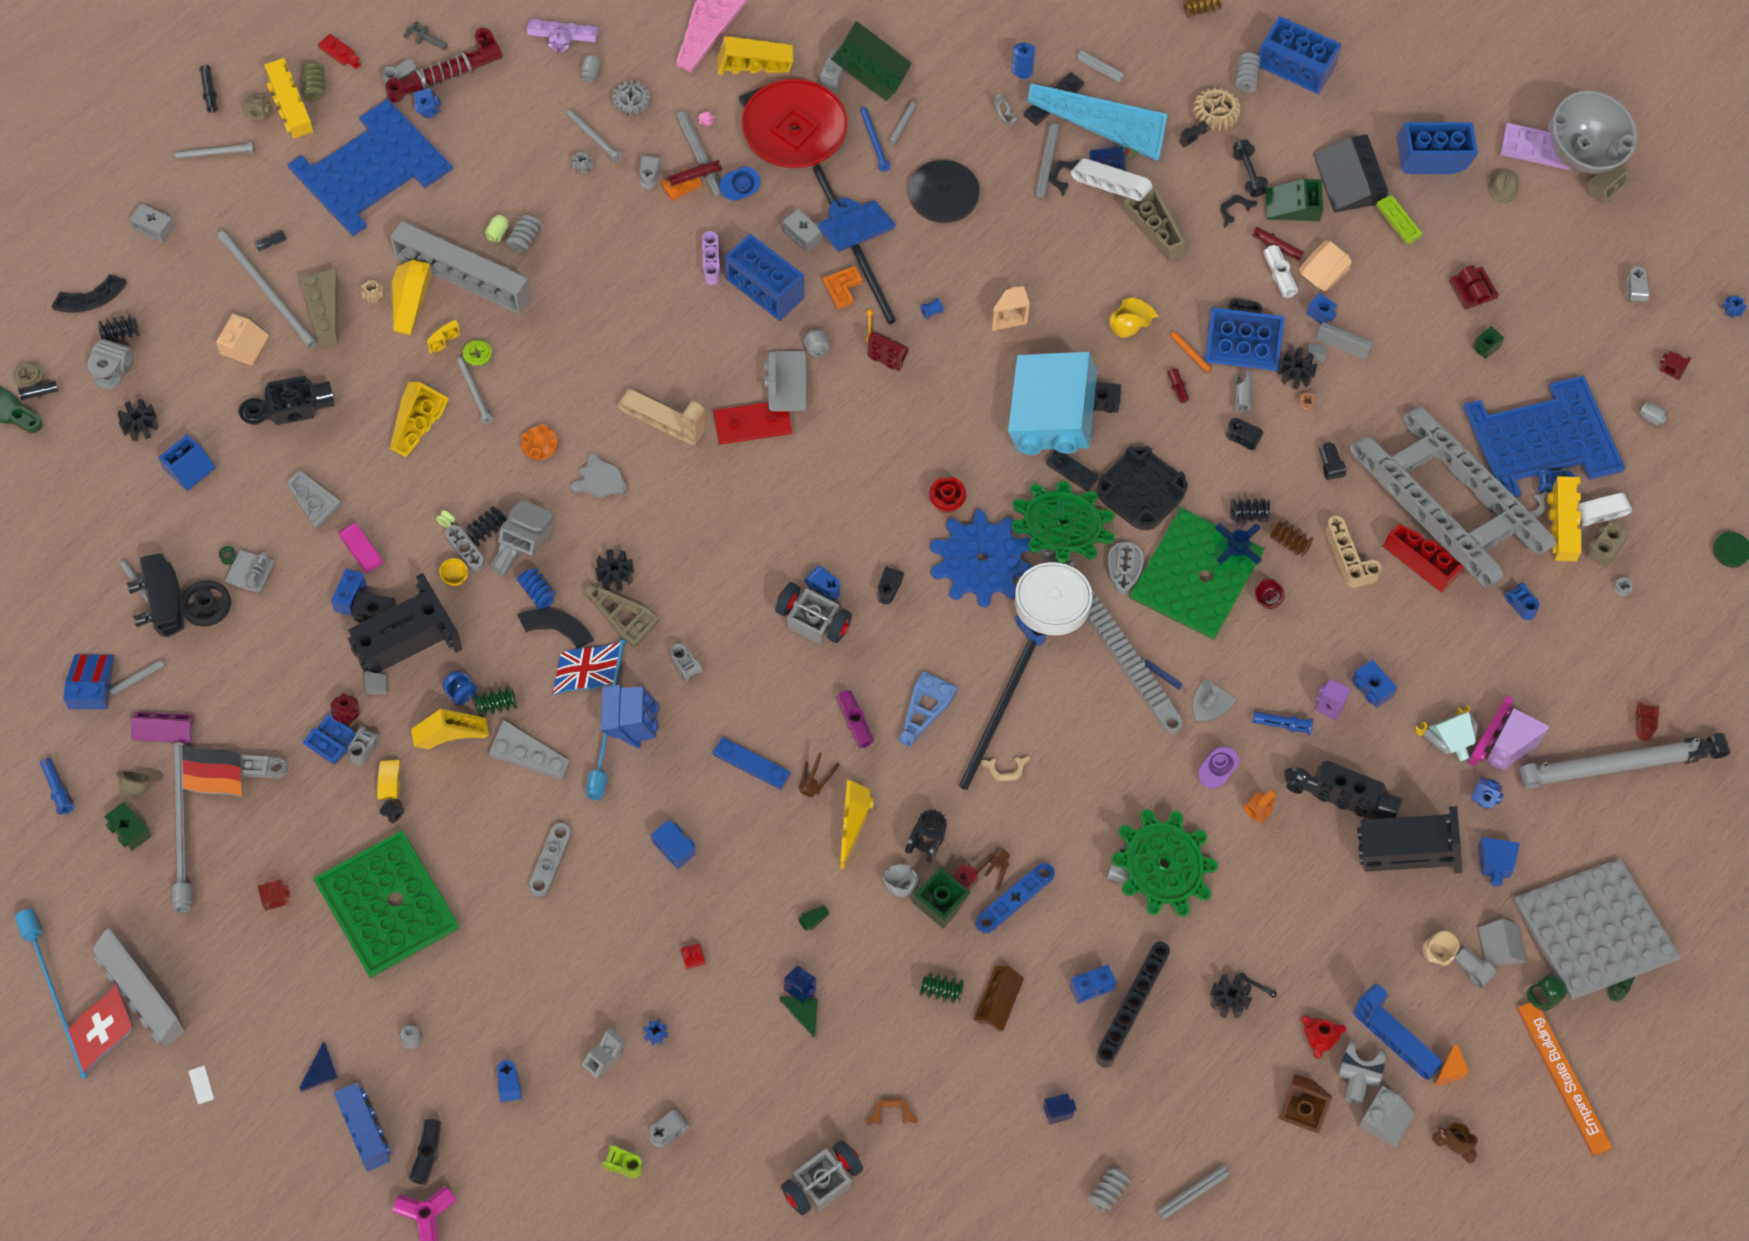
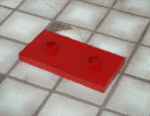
(750, 423)

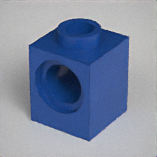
(1321, 303)

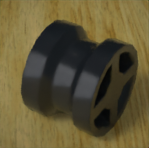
(392, 810)

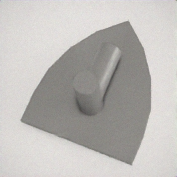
(1211, 702)

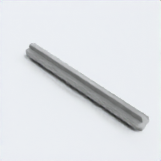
(698, 150)

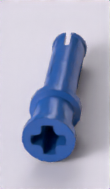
(1291, 723)
(59, 793)

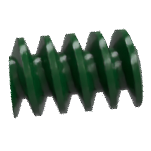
(495, 701)
(942, 987)

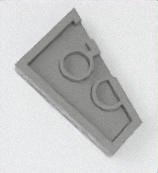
(313, 499)

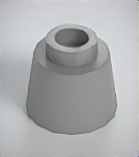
(410, 1036)

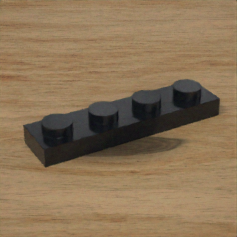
(1070, 83)

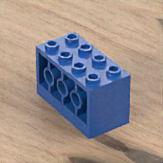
(1299, 55)
(764, 277)

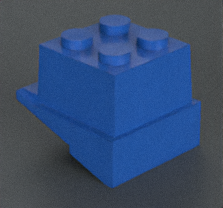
(629, 714)

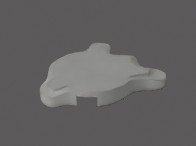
(599, 479)

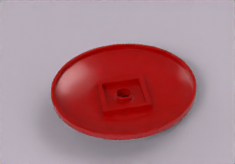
(800, 104)

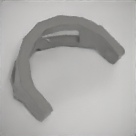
(998, 100)

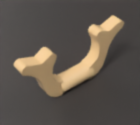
(990, 765)

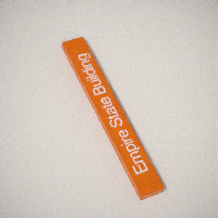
(1565, 1079)

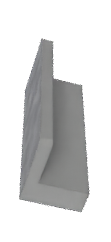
(1344, 340)

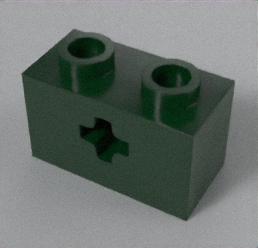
(136, 831)

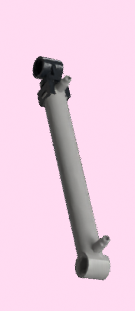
(1687, 751)

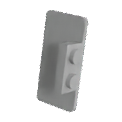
(786, 380)

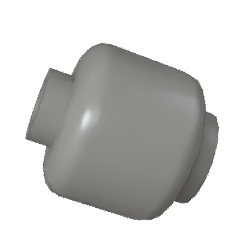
(816, 343)

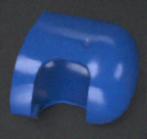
(459, 687)

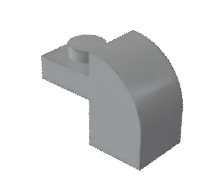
(605, 1054)

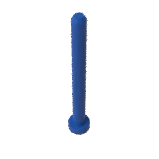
(884, 164)

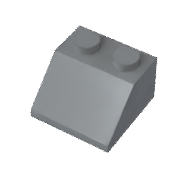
(1387, 1117)

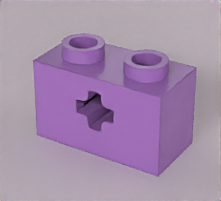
(1332, 699)

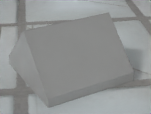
(1501, 943)

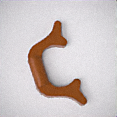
(898, 1102)

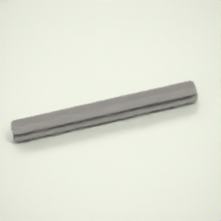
(1047, 160)

